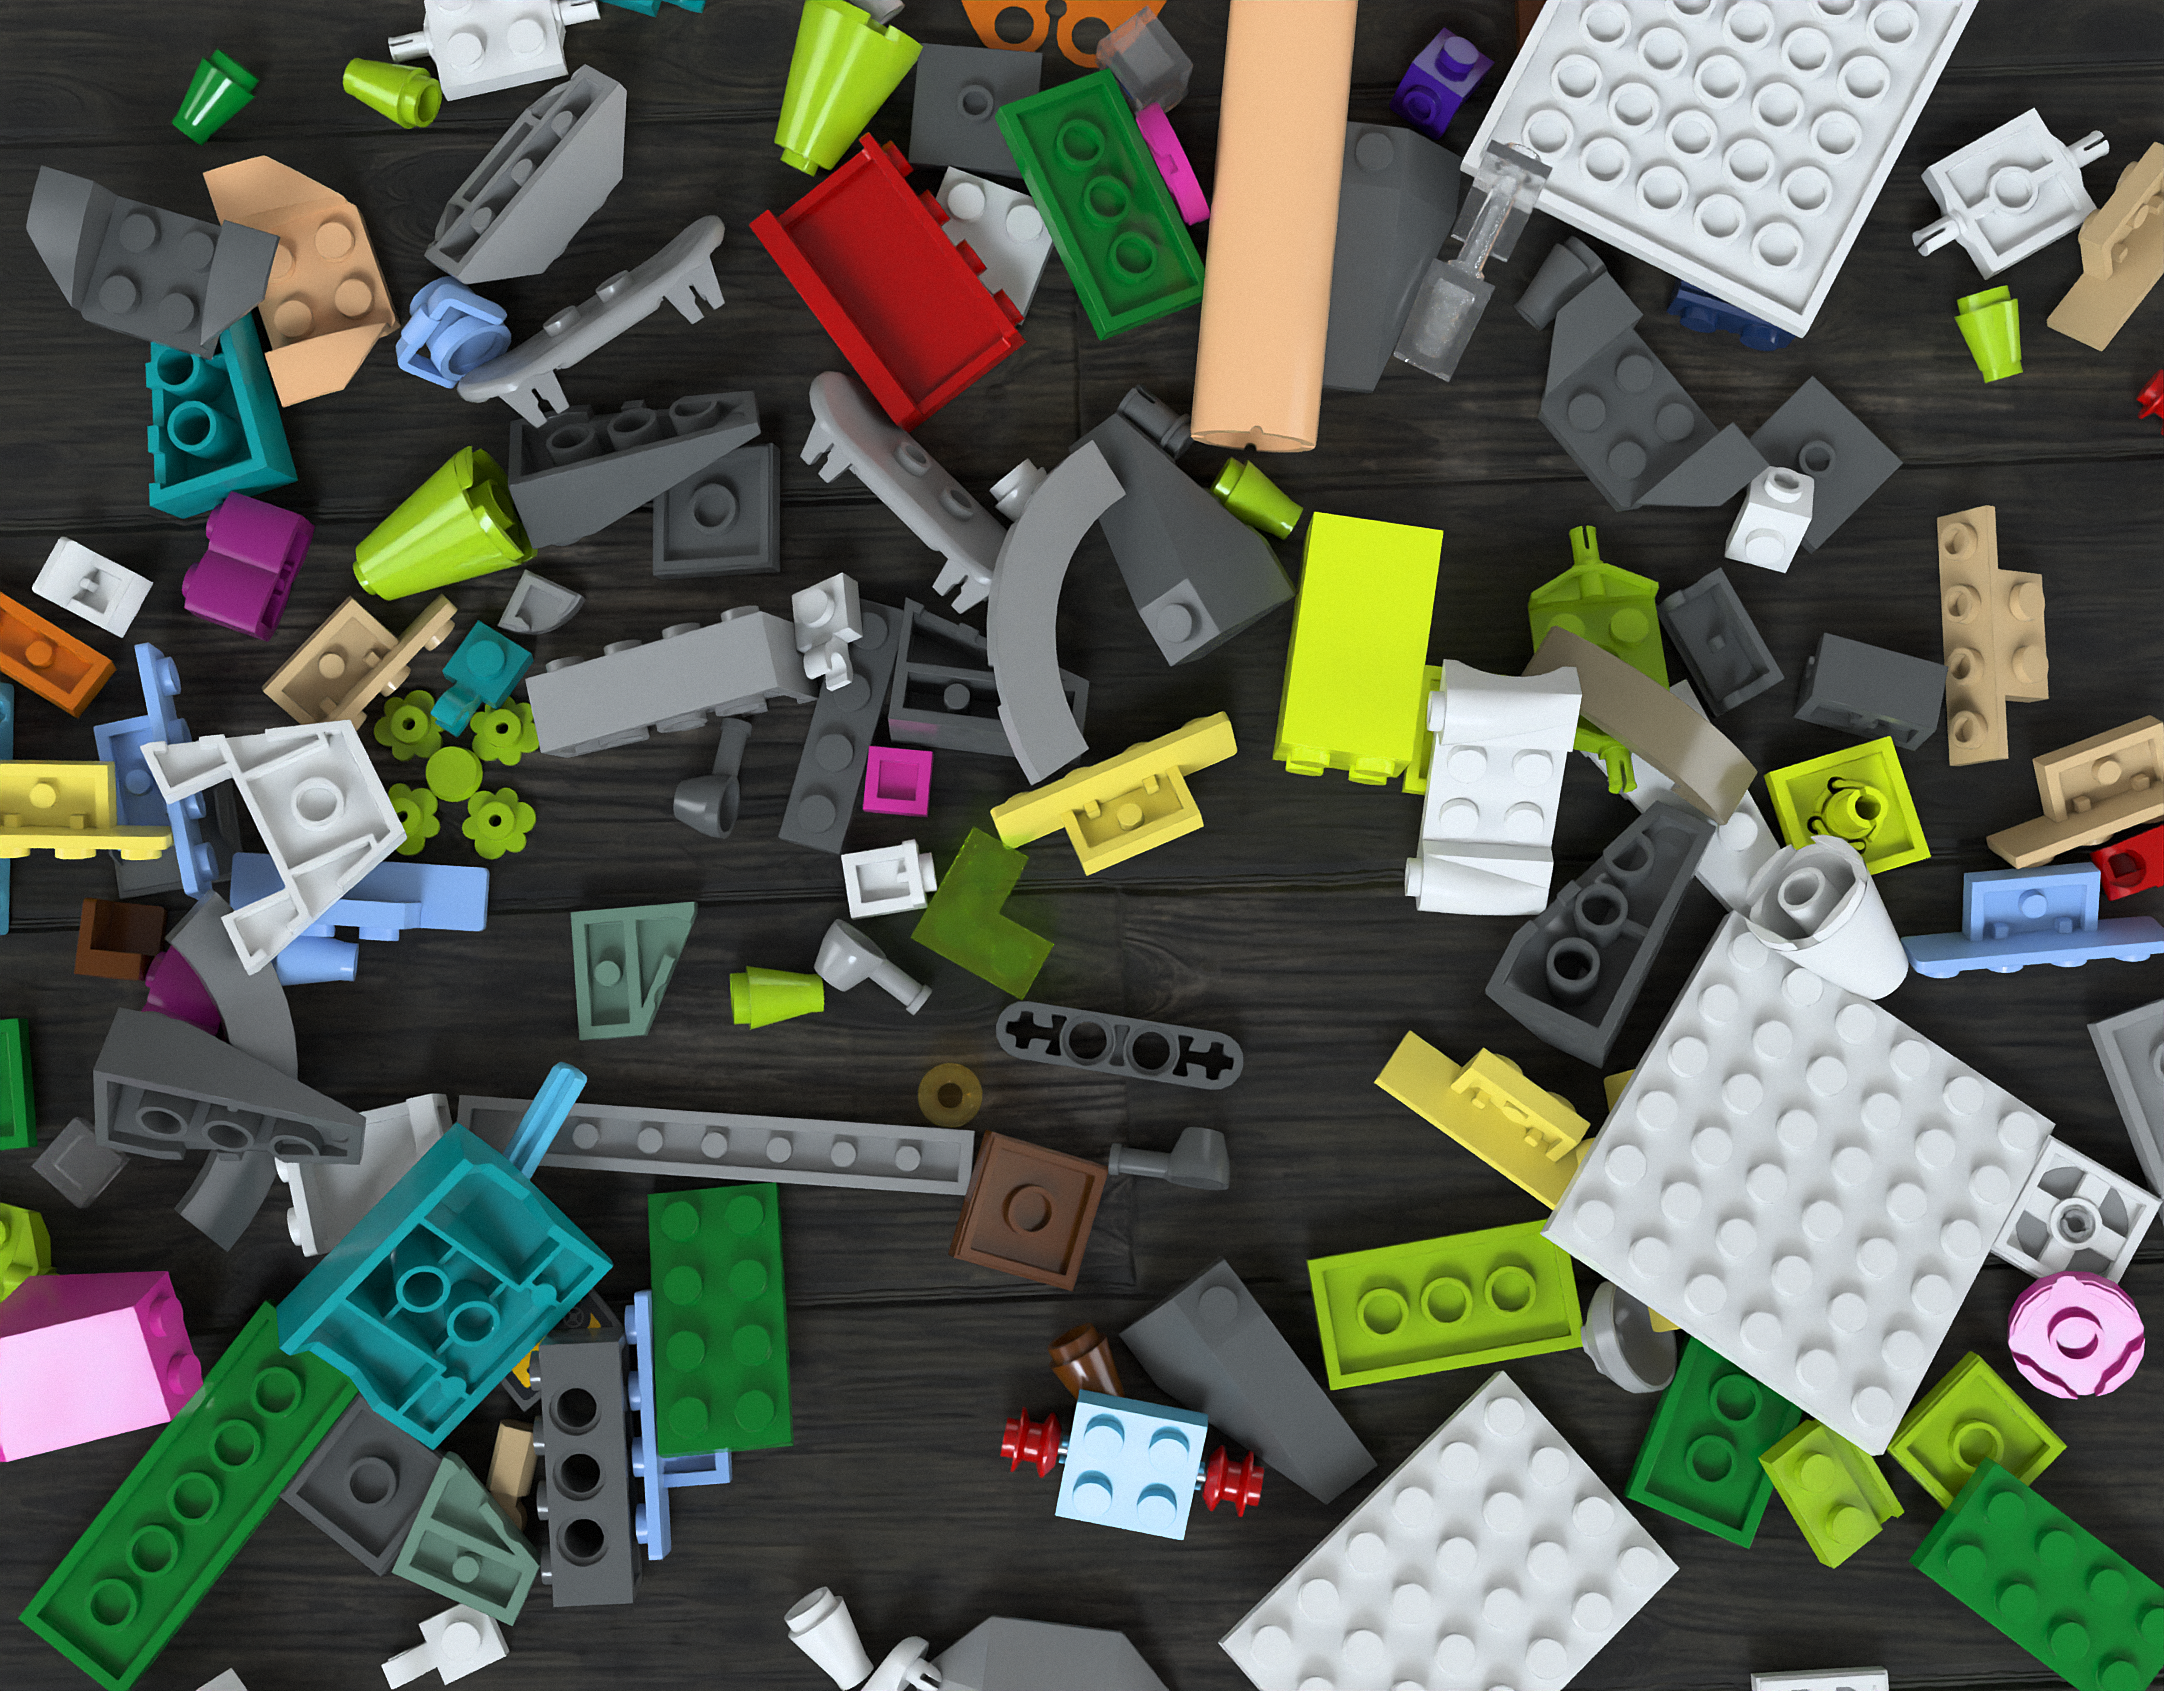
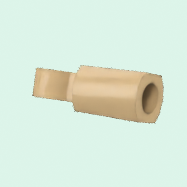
(512, 1468)

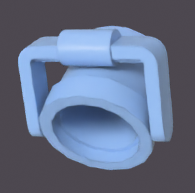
(457, 329)

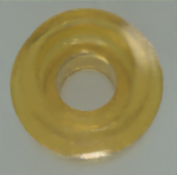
(930, 1088)

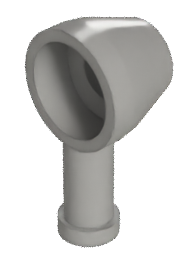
(851, 957)

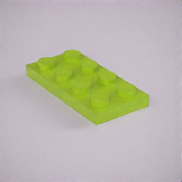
(1443, 1304)

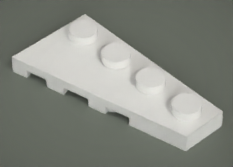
(1735, 848)

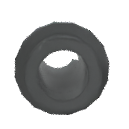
(1157, 420)

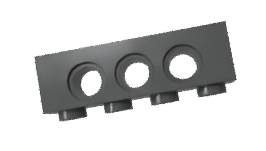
(577, 1568)

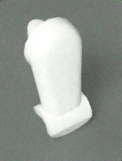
(905, 1666)

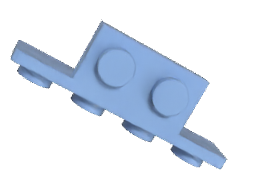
(137, 791)
(384, 900)
(2033, 919)
(659, 1472)

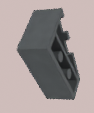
(949, 692)

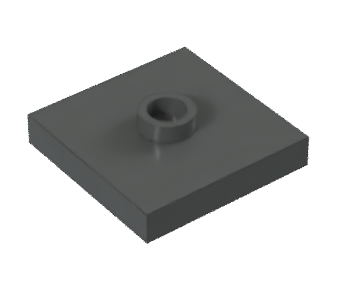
(957, 104)
(1832, 446)
(721, 518)
(365, 1484)

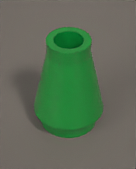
(214, 96)

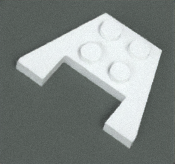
(313, 807)

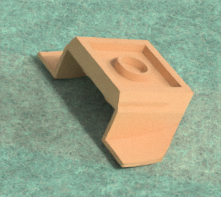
(325, 282)

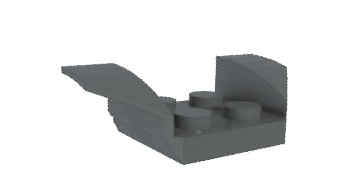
(145, 265)
(1630, 417)

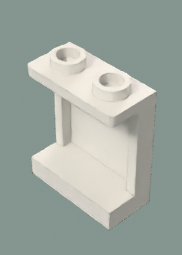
(337, 1196)

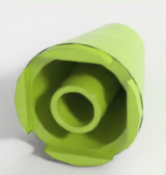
(838, 81)
(445, 531)

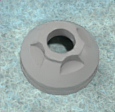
(1624, 1344)

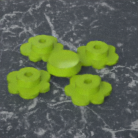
(457, 772)

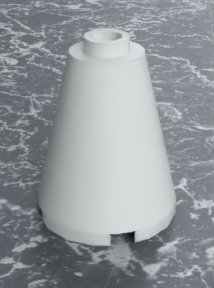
(1827, 917)

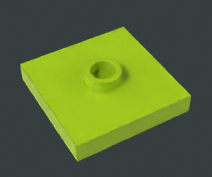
(1964, 1421)

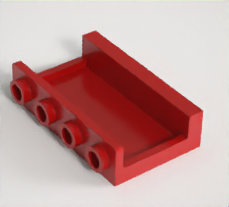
(892, 284)

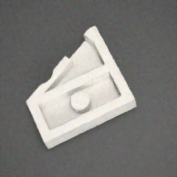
(1001, 230)

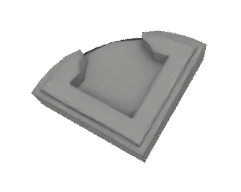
(539, 606)

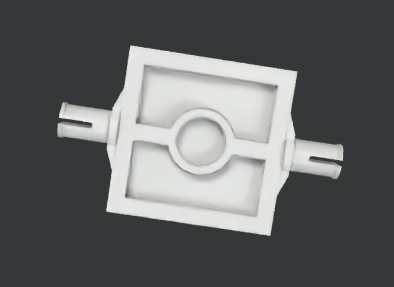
(493, 42)
(2009, 193)

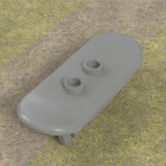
(585, 328)
(907, 481)

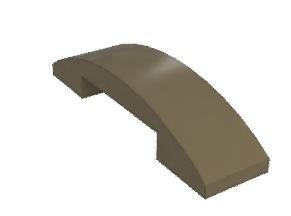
(1651, 724)

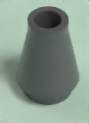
(1560, 278)

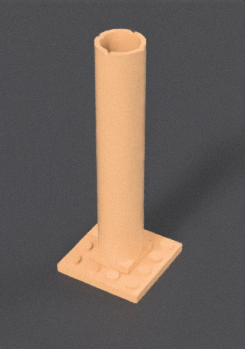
(1273, 224)

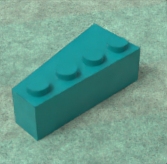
(214, 425)

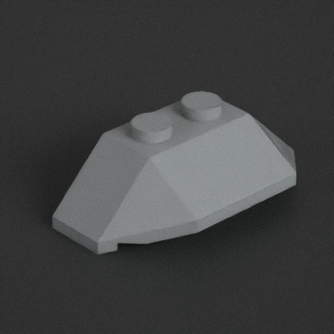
(536, 183)
(1042, 1656)

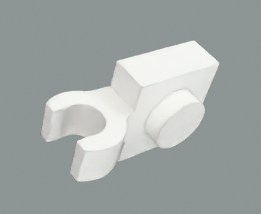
(824, 623)
(455, 1642)

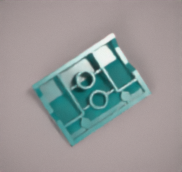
(442, 1287)

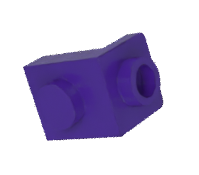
(1440, 83)

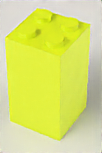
(1357, 648)

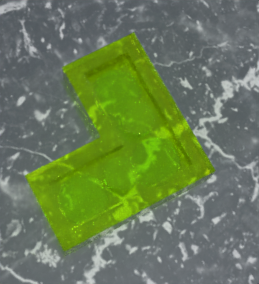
(966, 919)

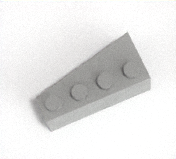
(668, 683)

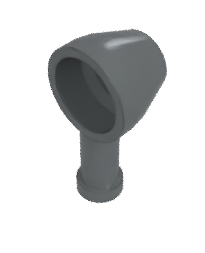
(713, 800)
(1196, 1161)

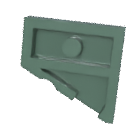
(626, 965)
(469, 1546)

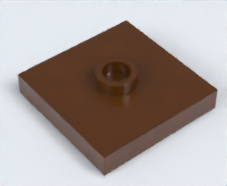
(1028, 1210)

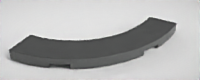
(256, 1023)

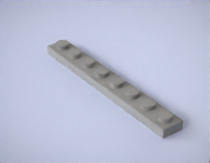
(739, 1146)

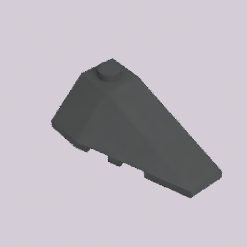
(596, 468)
(1181, 552)
(1590, 950)
(1228, 1360)

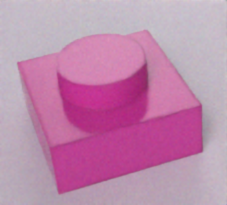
(898, 781)

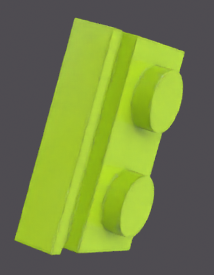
(1830, 1490)

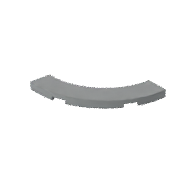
(1025, 609)

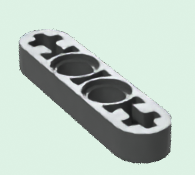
(1120, 1036)

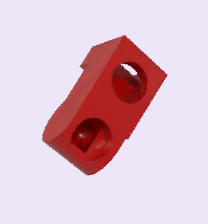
(2131, 863)

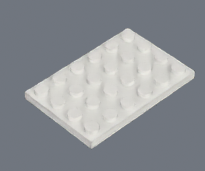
(1462, 1571)

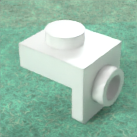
(1772, 519)
(92, 586)
(888, 880)

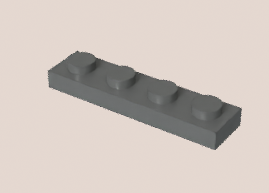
(841, 735)

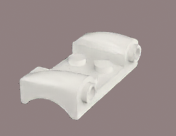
(1492, 790)

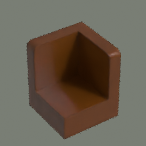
(119, 939)

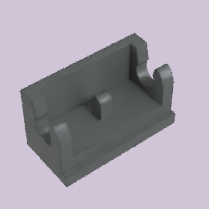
(1717, 643)
(1871, 692)

